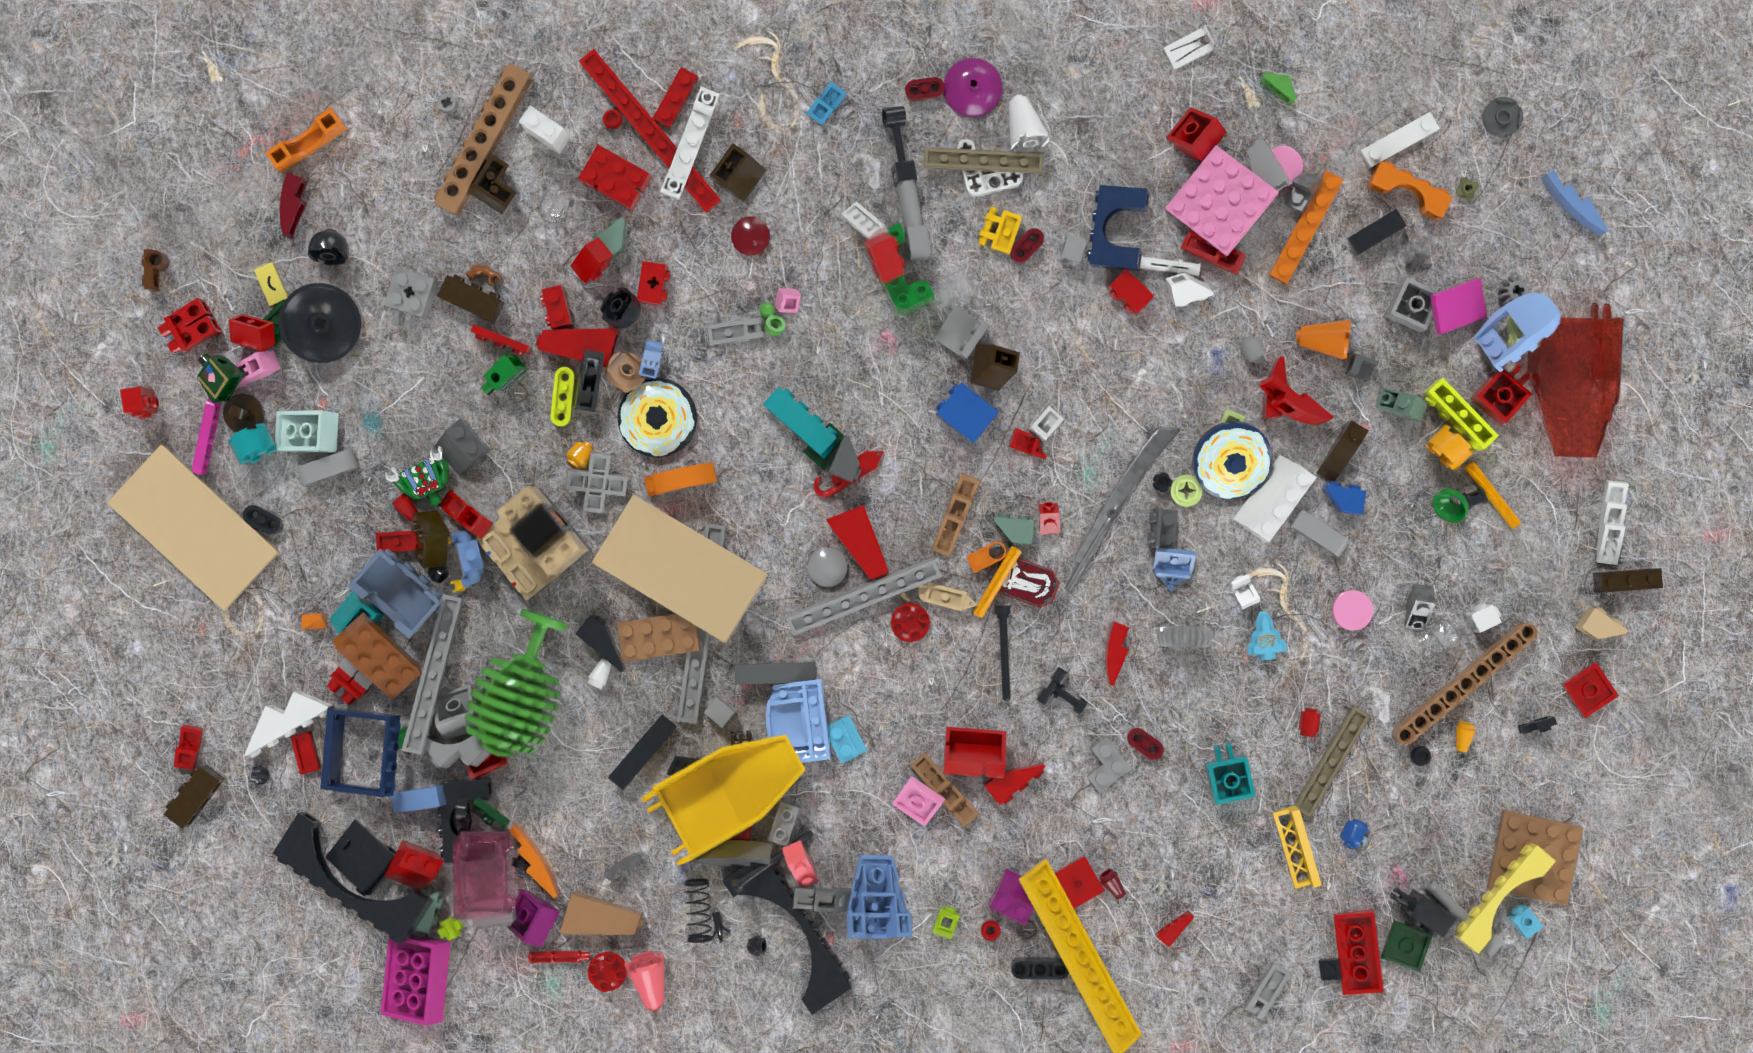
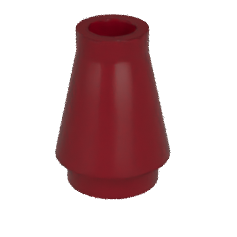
(1112, 883)

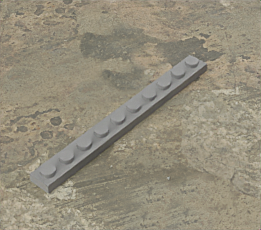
(696, 660)

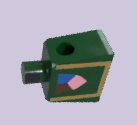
(219, 377)

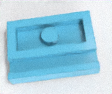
(845, 739)

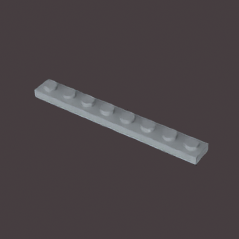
(863, 596)
(432, 675)

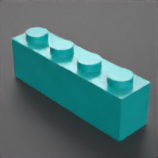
(801, 422)

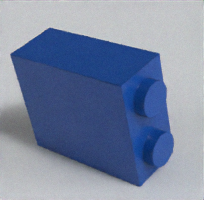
(966, 412)

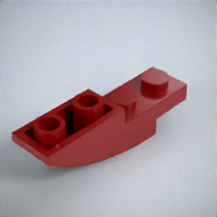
(1296, 406)

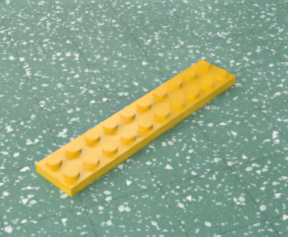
(1080, 957)

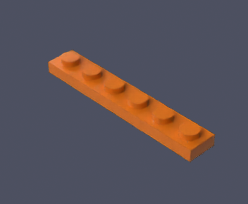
(1305, 228)

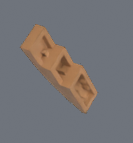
(955, 514)
(942, 785)

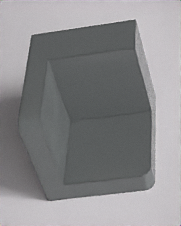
(1361, 367)

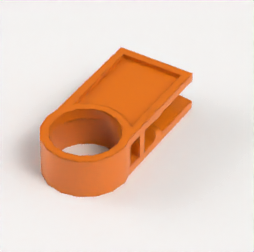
(982, 559)

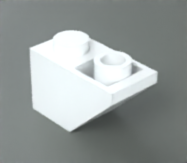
(1186, 289)

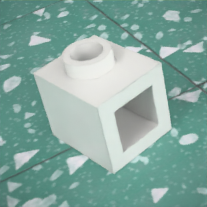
(1483, 617)

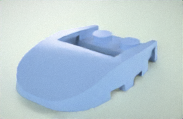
(1535, 317)

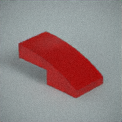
(189, 747)

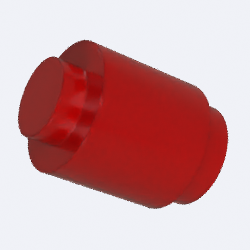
(1309, 722)

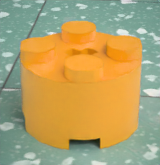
(1450, 447)

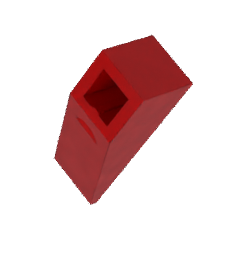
(1014, 779)

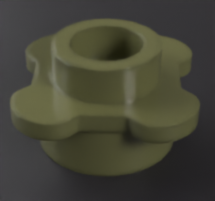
(1461, 190)

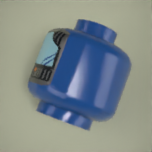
(1354, 834)

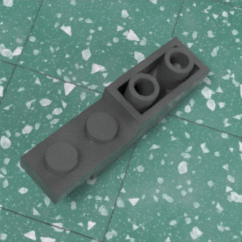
(822, 899)

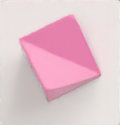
(787, 300)

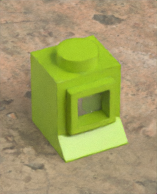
(946, 922)

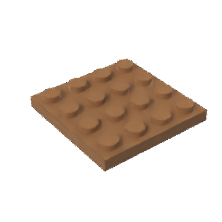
(1554, 837)

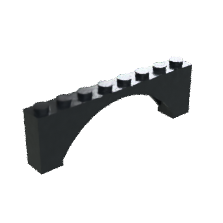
(303, 852)
(827, 977)

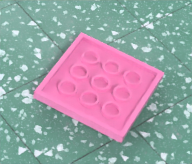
(1221, 200)

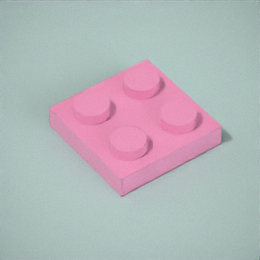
(918, 801)

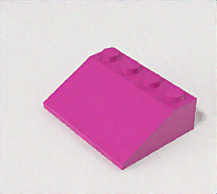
(416, 980)

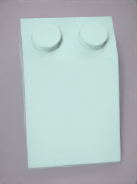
(306, 431)

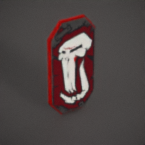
(1028, 583)

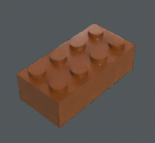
(377, 656)

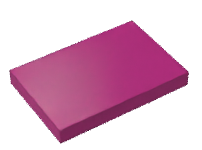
(1458, 306)

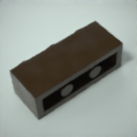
(471, 298)
(1628, 580)
(193, 796)

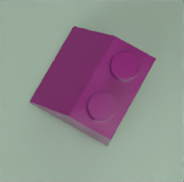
(1011, 898)
(533, 919)

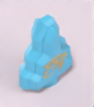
(1265, 639)

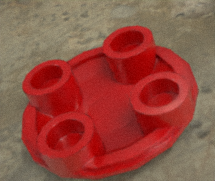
(910, 622)
(607, 971)

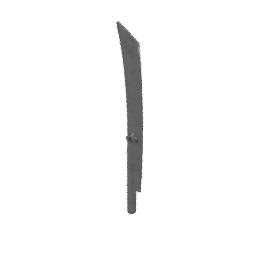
(1152, 448)

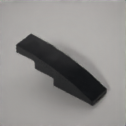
(642, 752)

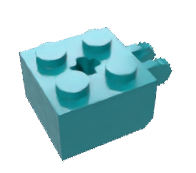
(1219, 770)

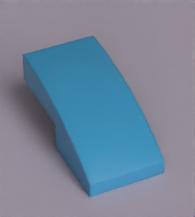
(827, 103)

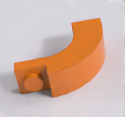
(680, 478)

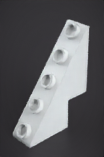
(278, 722)

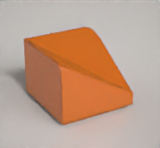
(314, 621)

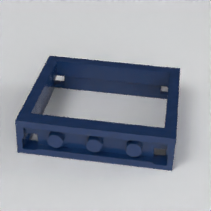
(333, 753)

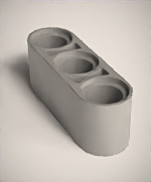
(327, 467)
(1319, 533)

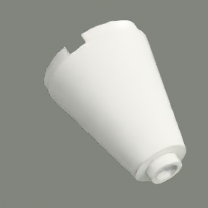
(1025, 126)

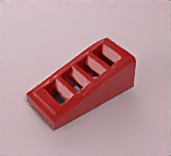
(1172, 930)

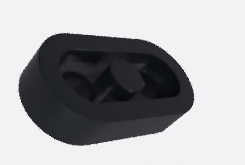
(263, 520)

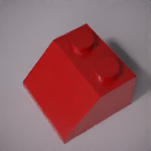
(1196, 134)
(414, 865)

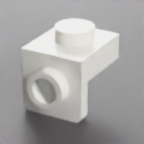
(1244, 591)

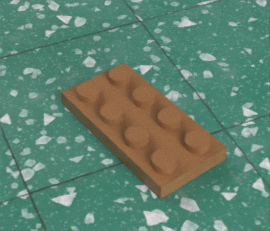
(657, 637)

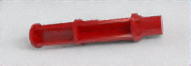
(558, 956)

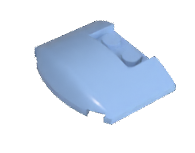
(801, 715)

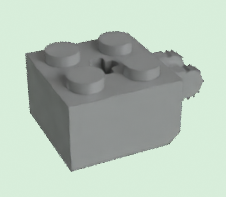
(417, 305)
(1402, 311)

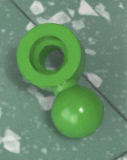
(767, 310)

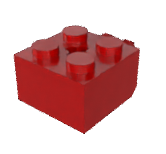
(1513, 394)

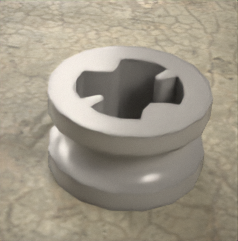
(450, 109)

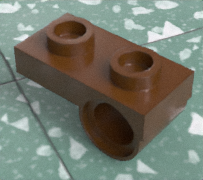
(150, 279)

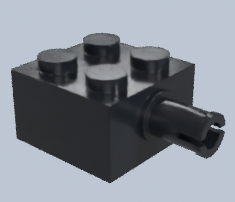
(1423, 910)

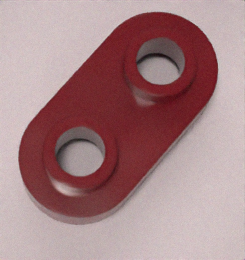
(924, 87)
(1025, 245)
(1144, 743)

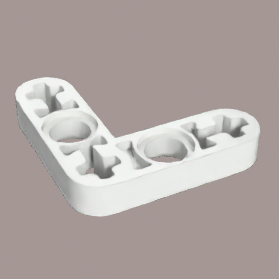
(983, 180)

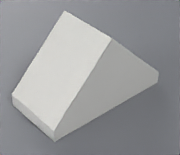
(1046, 424)

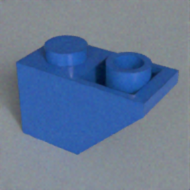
(1345, 499)

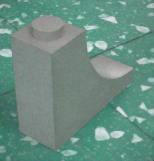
(1266, 165)

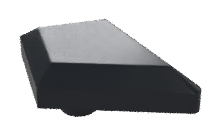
(680, 763)

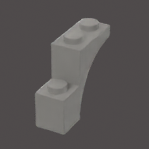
(447, 754)

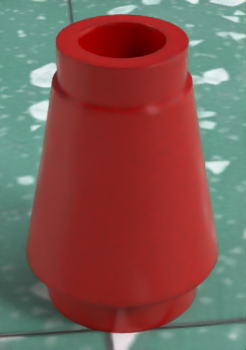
(405, 507)

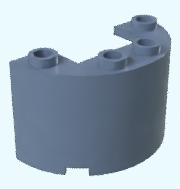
(397, 591)

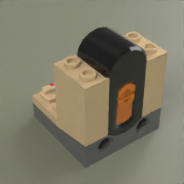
(533, 542)

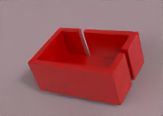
(614, 177)
(974, 752)

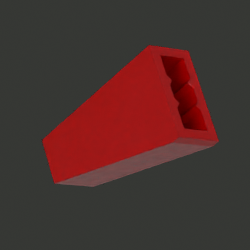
(573, 342)
(859, 538)

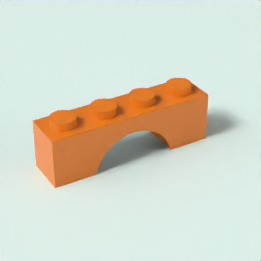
(291, 152)
(1432, 201)

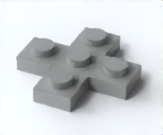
(596, 482)

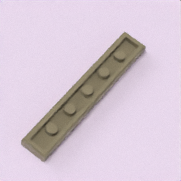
(983, 160)
(1331, 761)

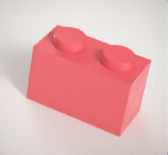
(800, 864)

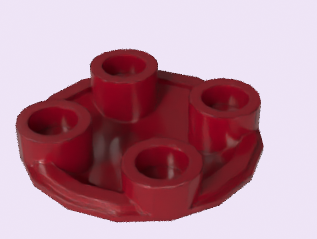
(750, 236)

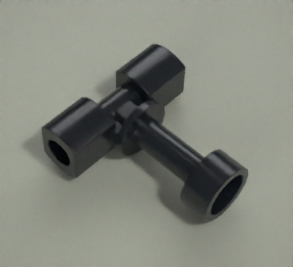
(1056, 689)

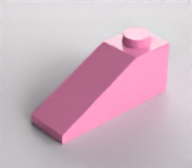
(258, 366)

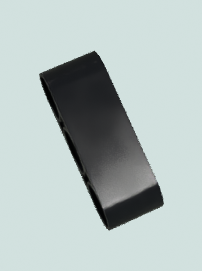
(1377, 232)
(1030, 964)

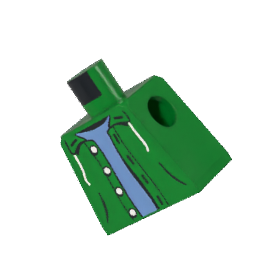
(503, 373)

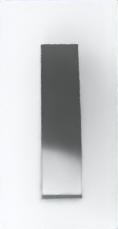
(774, 672)
(737, 853)

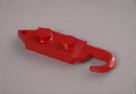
(868, 462)

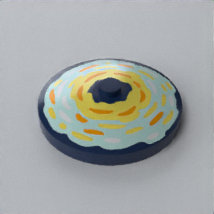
(1232, 460)

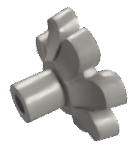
(1417, 255)

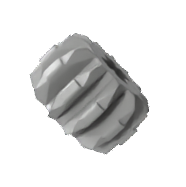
(1513, 284)

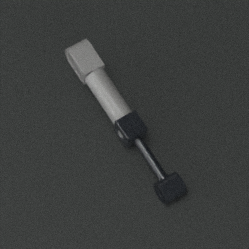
(904, 178)

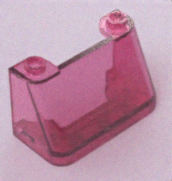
(481, 875)

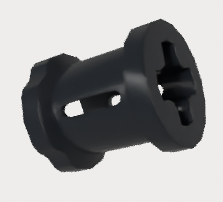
(1476, 497)

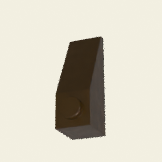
(1342, 450)

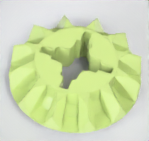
(1180, 498)

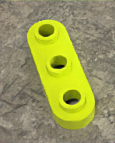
(562, 387)

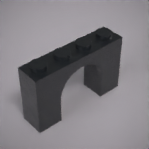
(454, 791)

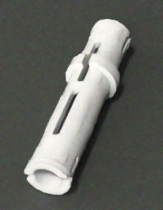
(1193, 269)

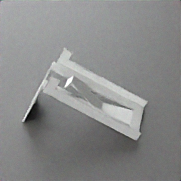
(1180, 52)

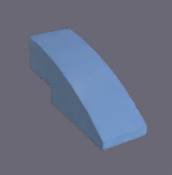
(418, 798)

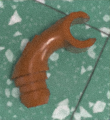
(479, 270)

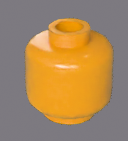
(579, 455)

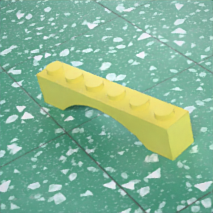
(1477, 928)

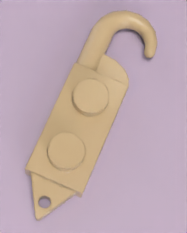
(943, 597)

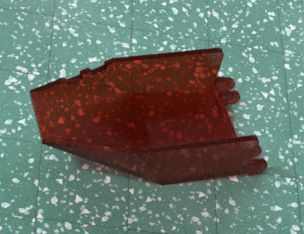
(1578, 381)

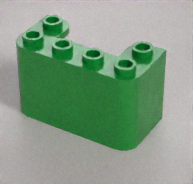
(901, 296)

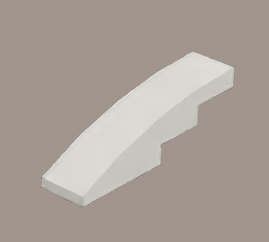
(1611, 522)

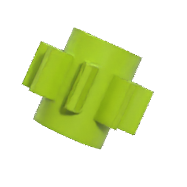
(450, 928)

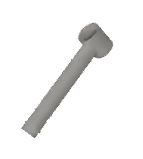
(1454, 908)

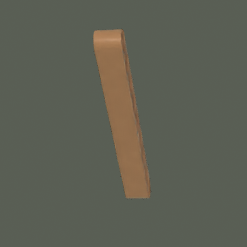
(1473, 679)

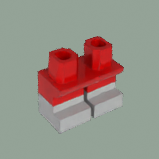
(351, 680)

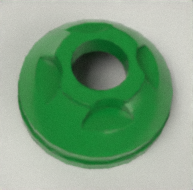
(1447, 508)

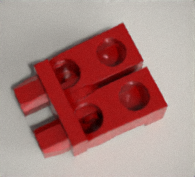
(190, 326)

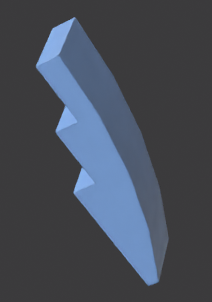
(1580, 209)

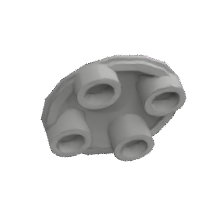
(827, 567)

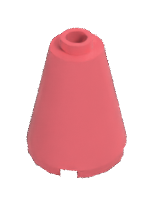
(648, 978)

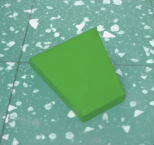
(1280, 85)

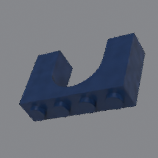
(1109, 202)

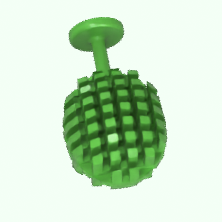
(515, 697)

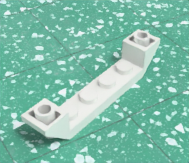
(690, 143)

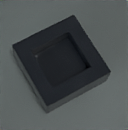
(1330, 969)

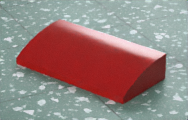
(1358, 952)

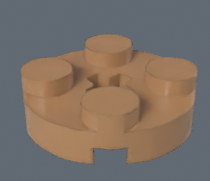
(618, 377)

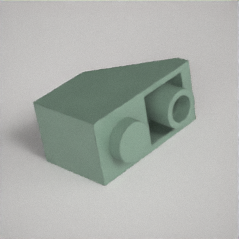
(614, 236)
(1401, 404)
(1015, 530)
(430, 918)

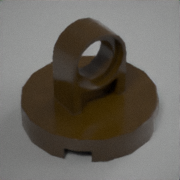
(243, 412)

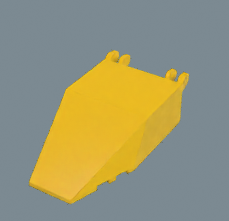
(726, 792)

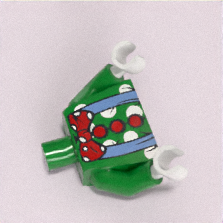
(423, 479)

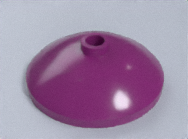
(972, 100)

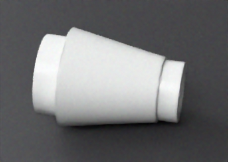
(600, 674)

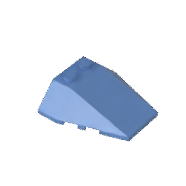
(876, 901)

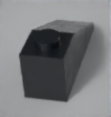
(588, 381)
(599, 638)

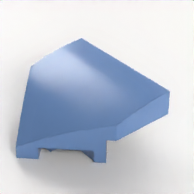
(1173, 565)

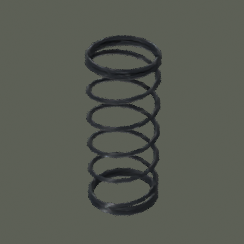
(698, 938)

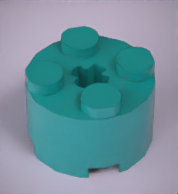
(252, 443)

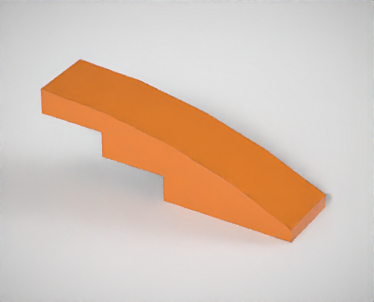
(539, 867)

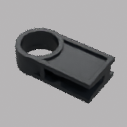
(463, 816)

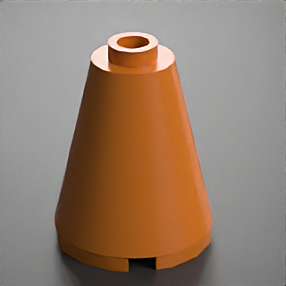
(1326, 338)

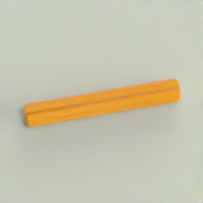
(1493, 495)
(996, 582)

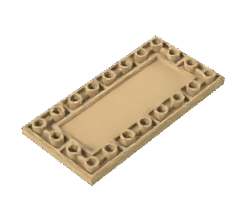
(193, 527)
(679, 568)

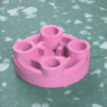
(1289, 160)
(1352, 610)

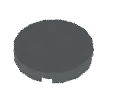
(1502, 117)

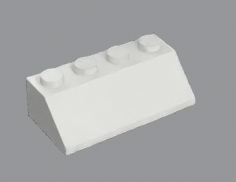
(1274, 499)

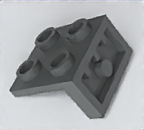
(1163, 528)

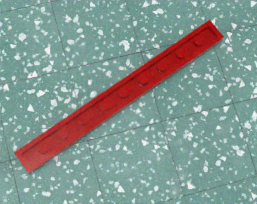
(645, 126)

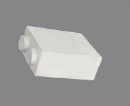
(544, 129)

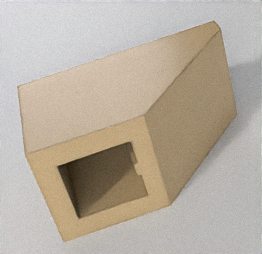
(1597, 625)

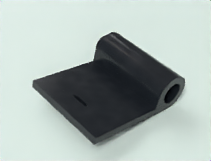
(362, 860)

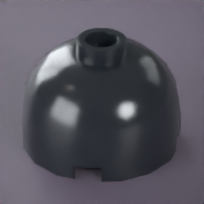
(329, 247)
(621, 308)

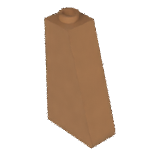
(599, 917)

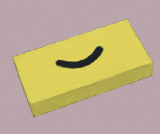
(271, 284)

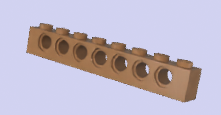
(494, 133)

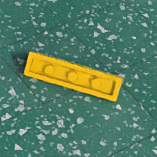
(1304, 847)

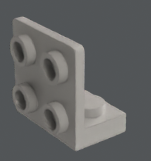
(961, 333)

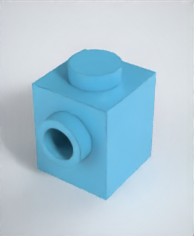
(1524, 921)

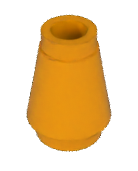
(1464, 735)

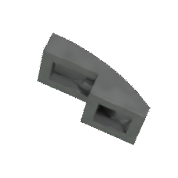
(627, 862)

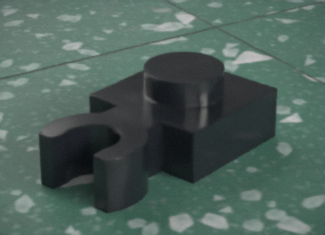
(1542, 724)

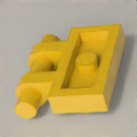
(1005, 233)

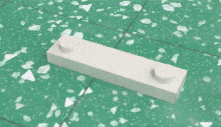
(1399, 140)
(864, 221)

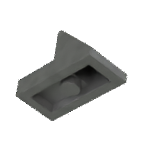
(1303, 192)

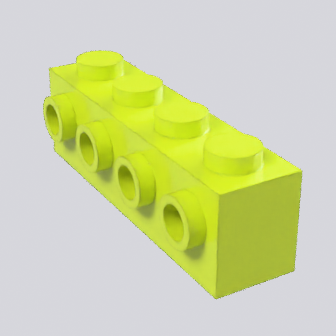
(1459, 414)

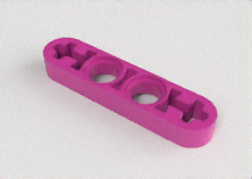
(206, 437)

